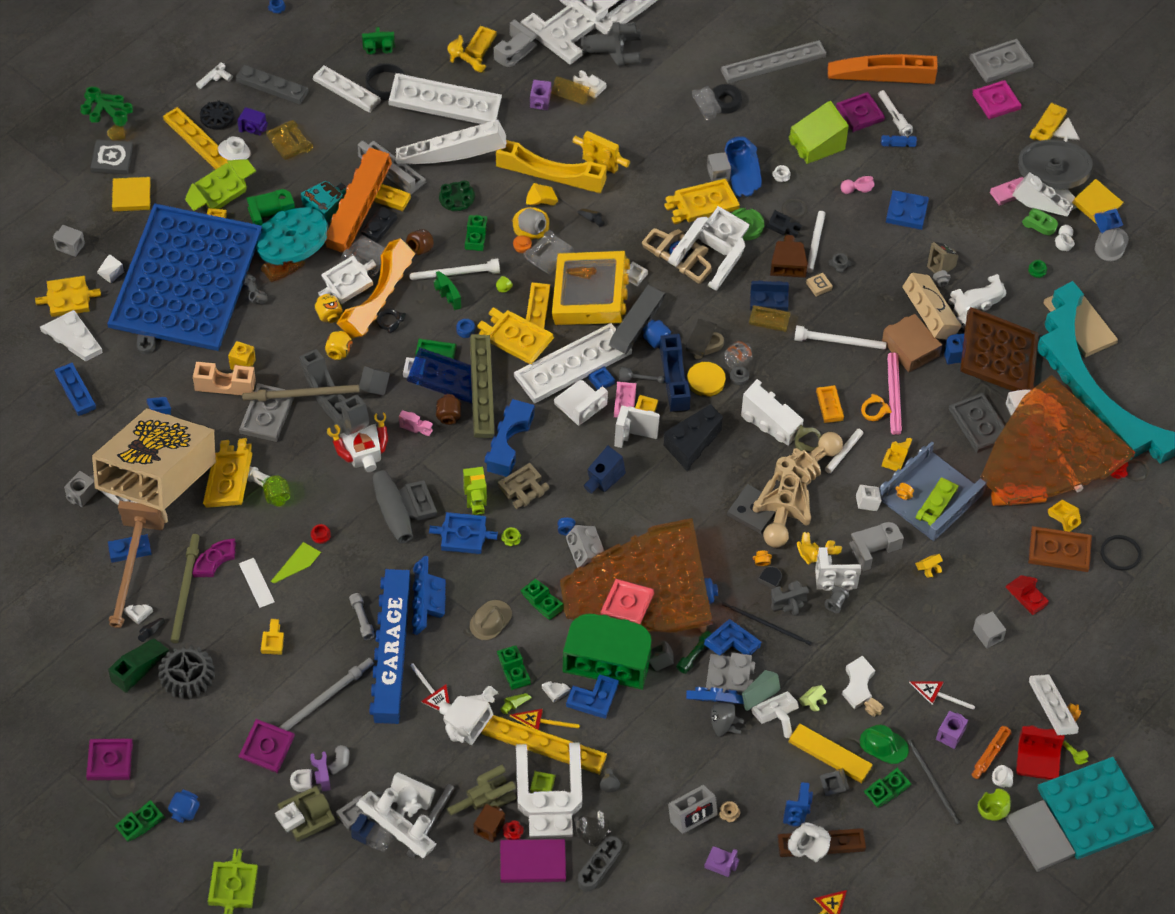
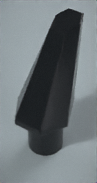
(592, 216)
(149, 629)

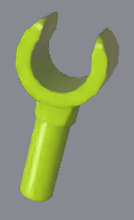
(1079, 757)

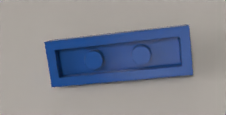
(75, 389)

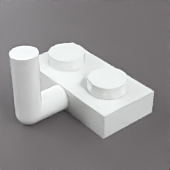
(777, 707)

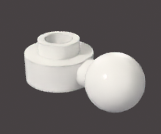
(1063, 240)

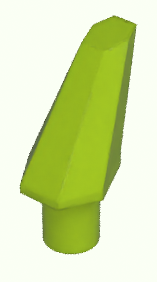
(513, 702)

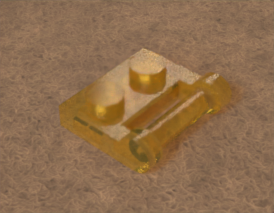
(285, 143)

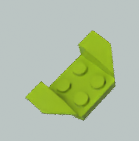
(220, 185)

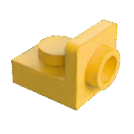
(1066, 514)

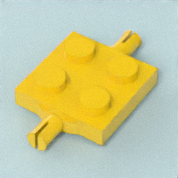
(601, 151)
(68, 295)

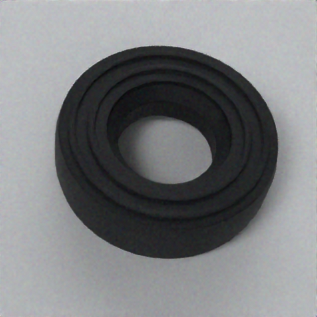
(734, 92)

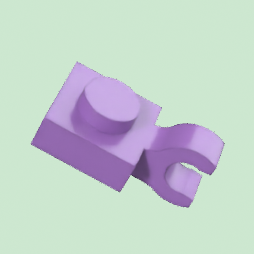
(321, 775)

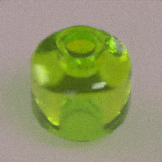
(276, 490)

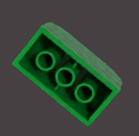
(607, 648)

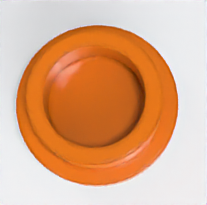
(522, 243)

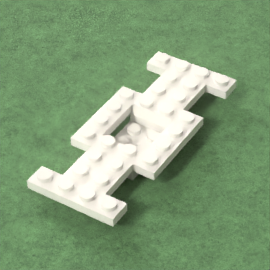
(578, 20)

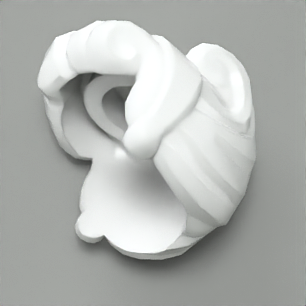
(809, 841)

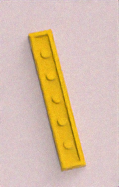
(195, 137)
(542, 743)

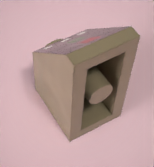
(941, 257)

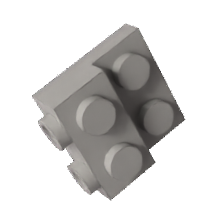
(730, 672)

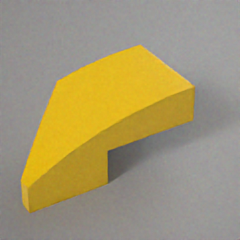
(896, 455)

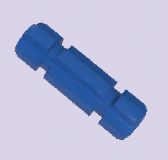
(899, 141)

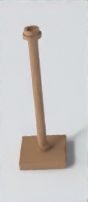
(139, 517)

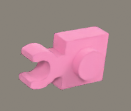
(412, 422)

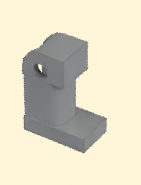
(517, 47)
(873, 540)

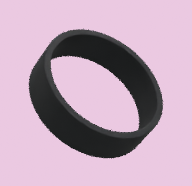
(385, 67)

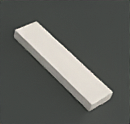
(346, 89)
(1053, 704)

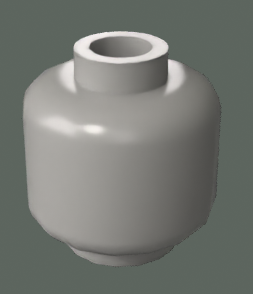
(532, 221)

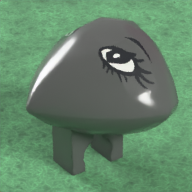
(722, 717)

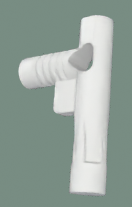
(215, 74)

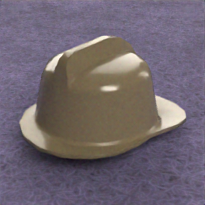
(490, 619)

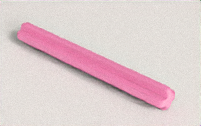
(894, 393)

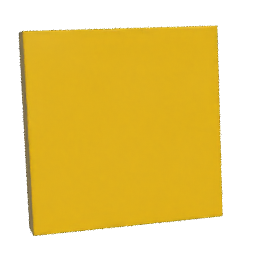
(131, 194)
(1096, 199)

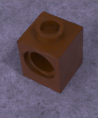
(489, 822)

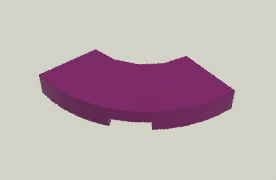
(214, 557)

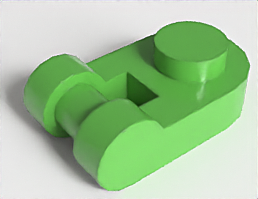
(1046, 224)

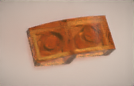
(277, 272)

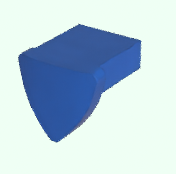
(1108, 220)

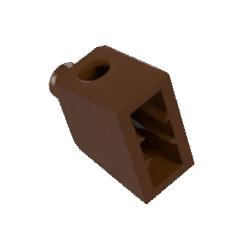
(789, 258)

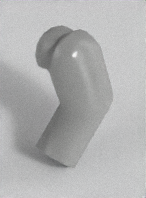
(342, 760)

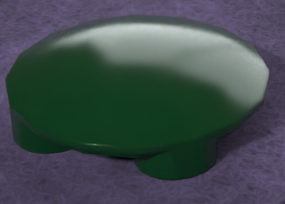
(456, 195)

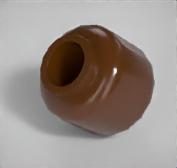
(420, 241)
(448, 409)

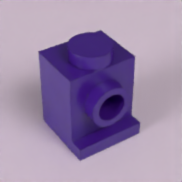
(252, 121)

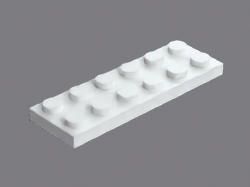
(444, 99)
(569, 364)

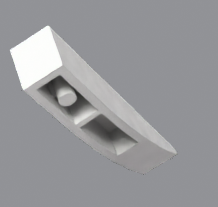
(455, 145)

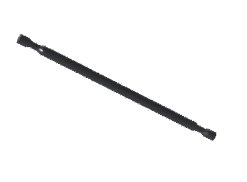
(766, 623)

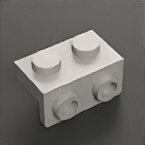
(584, 544)

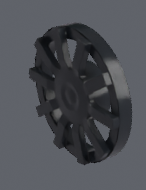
(216, 115)

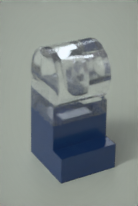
(371, 833)

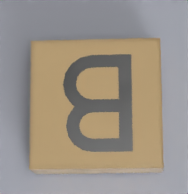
(819, 284)

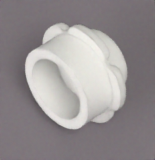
(781, 173)

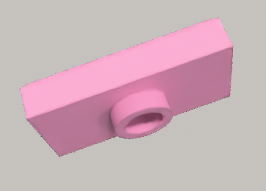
(1004, 192)
(624, 396)

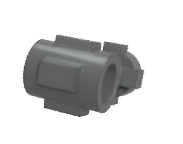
(255, 296)

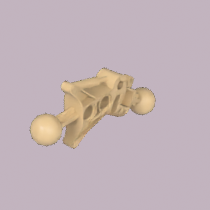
(796, 472)

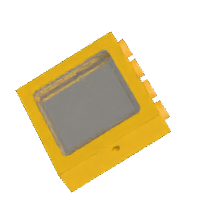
(592, 299)

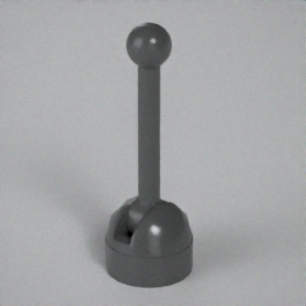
(626, 375)

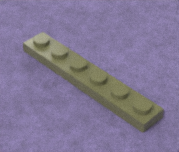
(482, 386)

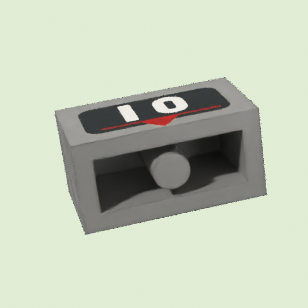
(692, 809)

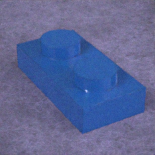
(119, 548)

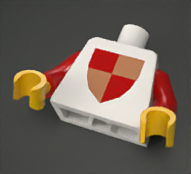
(362, 447)

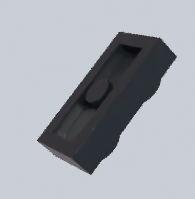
(379, 224)

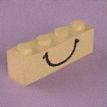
(931, 306)

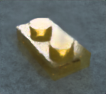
(570, 90)
(769, 318)

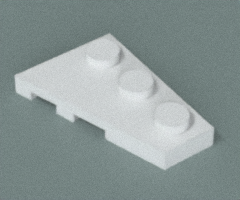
(74, 335)

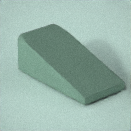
(761, 689)

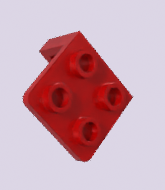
(1039, 753)

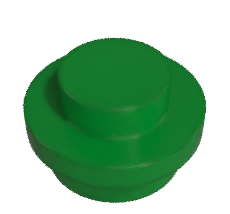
(1037, 269)

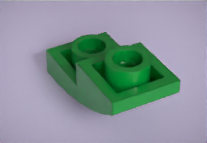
(476, 232)
(448, 290)
(541, 599)
(513, 667)
(887, 788)
(140, 822)

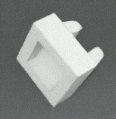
(290, 817)

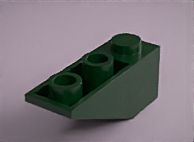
(136, 664)

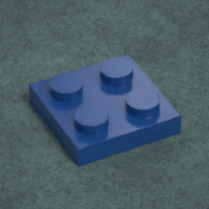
(907, 209)

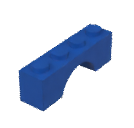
(517, 419)

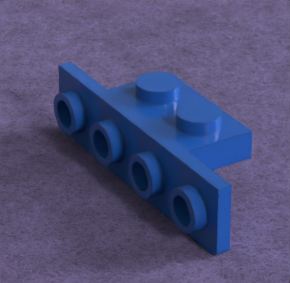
(428, 595)

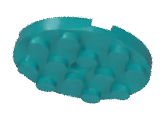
(308, 230)

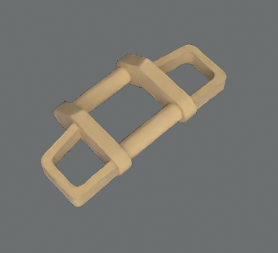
(697, 255)

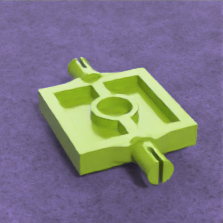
(233, 884)

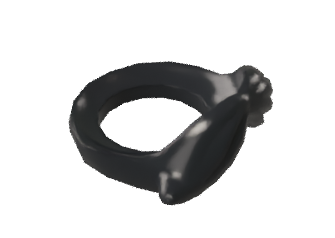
(390, 328)

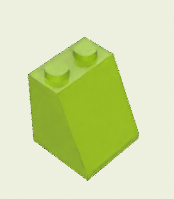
(820, 133)

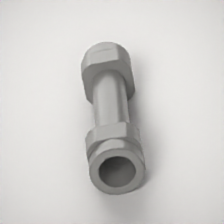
(366, 629)

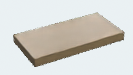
(1090, 329)

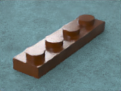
(840, 842)

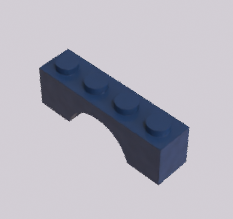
(675, 381)

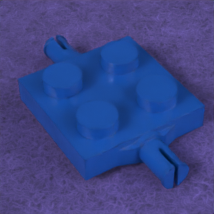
(463, 533)

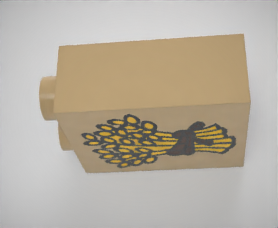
(154, 459)

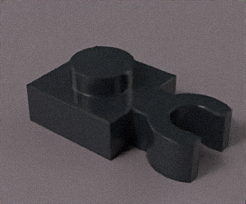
(780, 223)

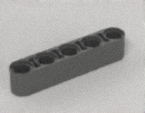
(637, 319)

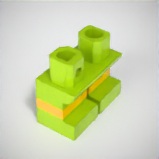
(475, 489)

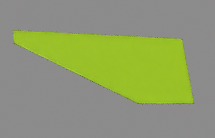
(301, 559)

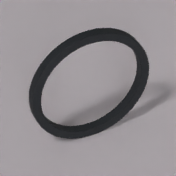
(1115, 566)

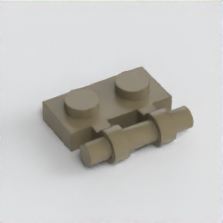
(520, 481)

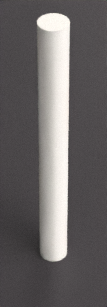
(815, 241)

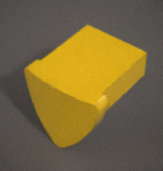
(541, 194)

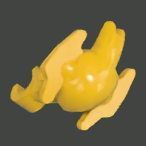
(456, 50)
(810, 551)

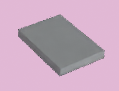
(1001, 60)
(267, 417)
(1040, 835)

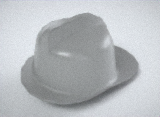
(1111, 244)

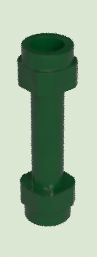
(685, 664)

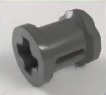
(836, 600)

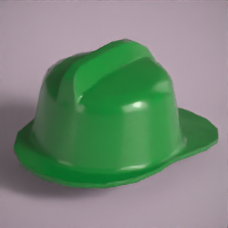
(884, 744)

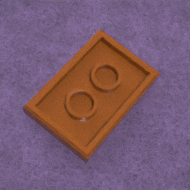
(1060, 549)

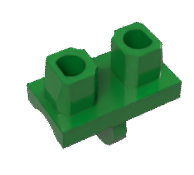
(378, 40)

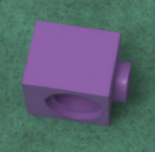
(540, 94)
(948, 736)

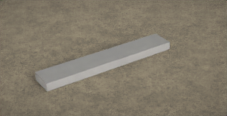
(773, 61)

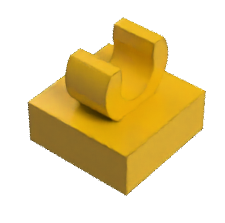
(929, 563)

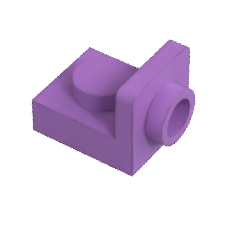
(722, 861)

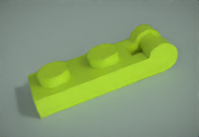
(937, 501)

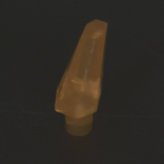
(582, 272)

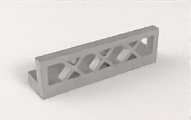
(395, 172)

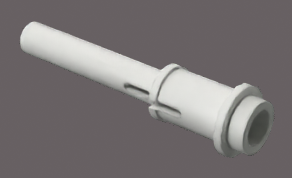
(904, 128)

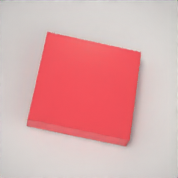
(627, 601)

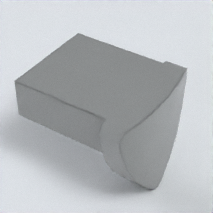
(350, 812)

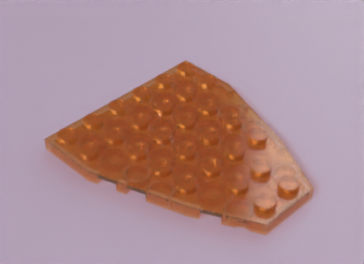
(1051, 447)
(659, 559)

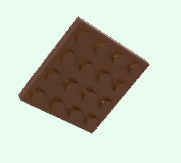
(999, 351)

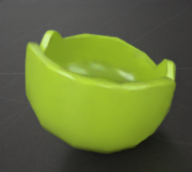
(994, 805)

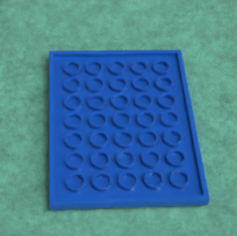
(185, 277)

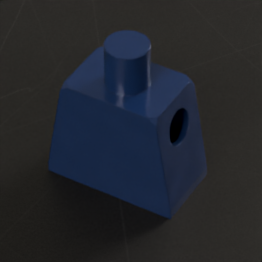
(605, 470)

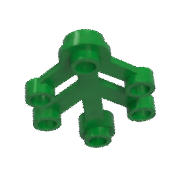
(94, 94)

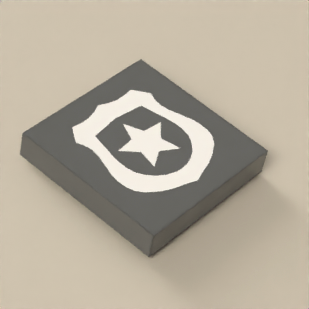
(111, 157)

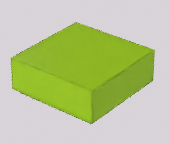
(542, 782)

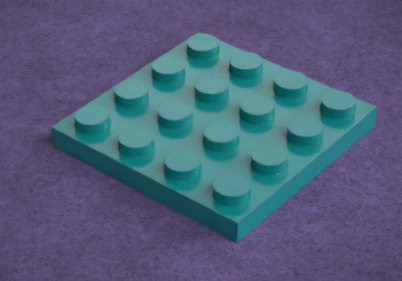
(1095, 807)

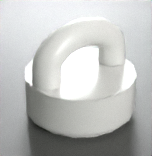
(1003, 776)

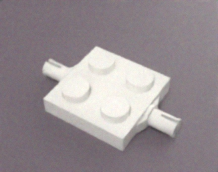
(347, 279)

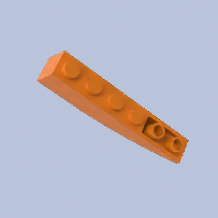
(886, 68)

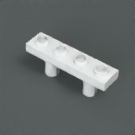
(403, 830)

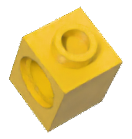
(241, 355)

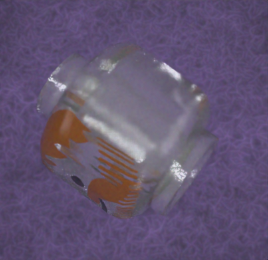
(738, 354)

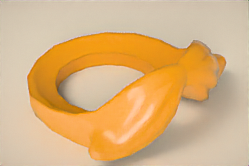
(875, 398)

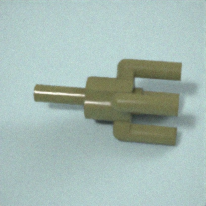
(486, 793)

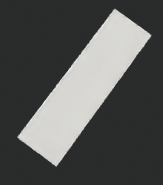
(256, 582)

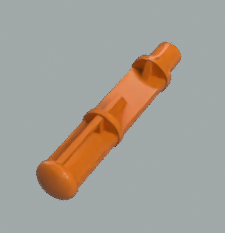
(991, 751)

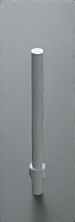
(353, 674)

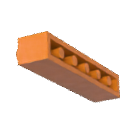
(358, 199)

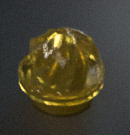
(116, 133)

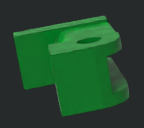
(269, 205)

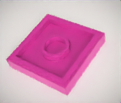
(997, 99)

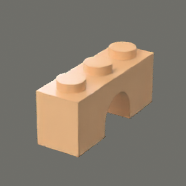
(209, 379)

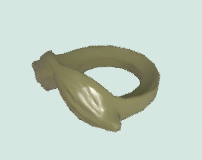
(800, 433)

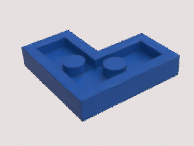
(732, 635)
(715, 695)
(596, 701)

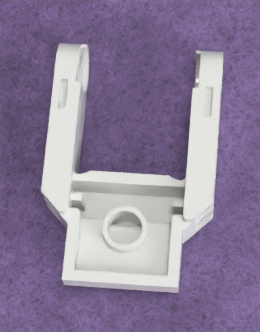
(719, 232)
(549, 811)

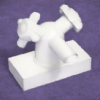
(411, 794)

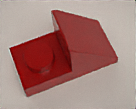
(1027, 594)

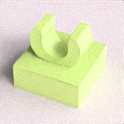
(812, 696)

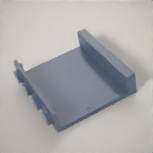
(922, 475)

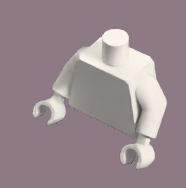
(468, 715)

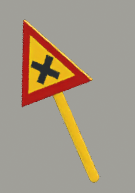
(533, 720)
(831, 903)

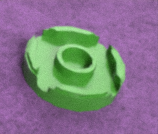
(754, 219)

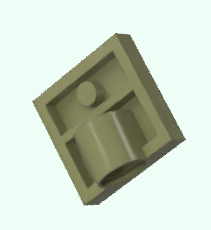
(315, 811)

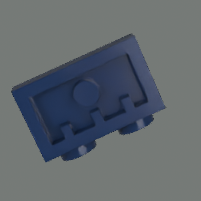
(769, 294)

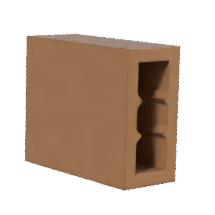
(912, 342)

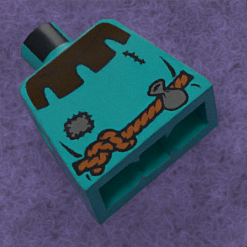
(324, 198)

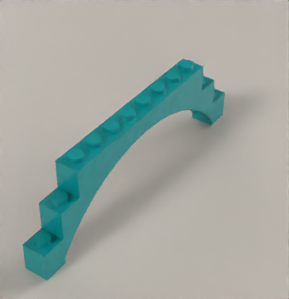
(1063, 355)

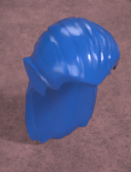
(744, 166)

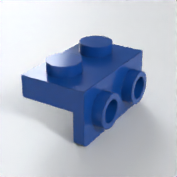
(796, 811)

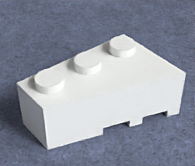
(769, 415)

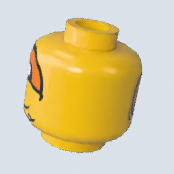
(328, 308)
(338, 345)

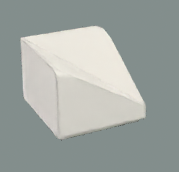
(111, 269)
(868, 497)

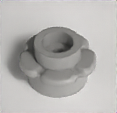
(941, 278)

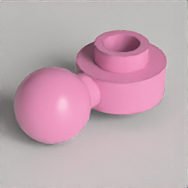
(862, 184)

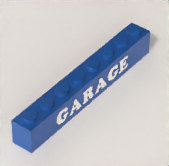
(391, 648)

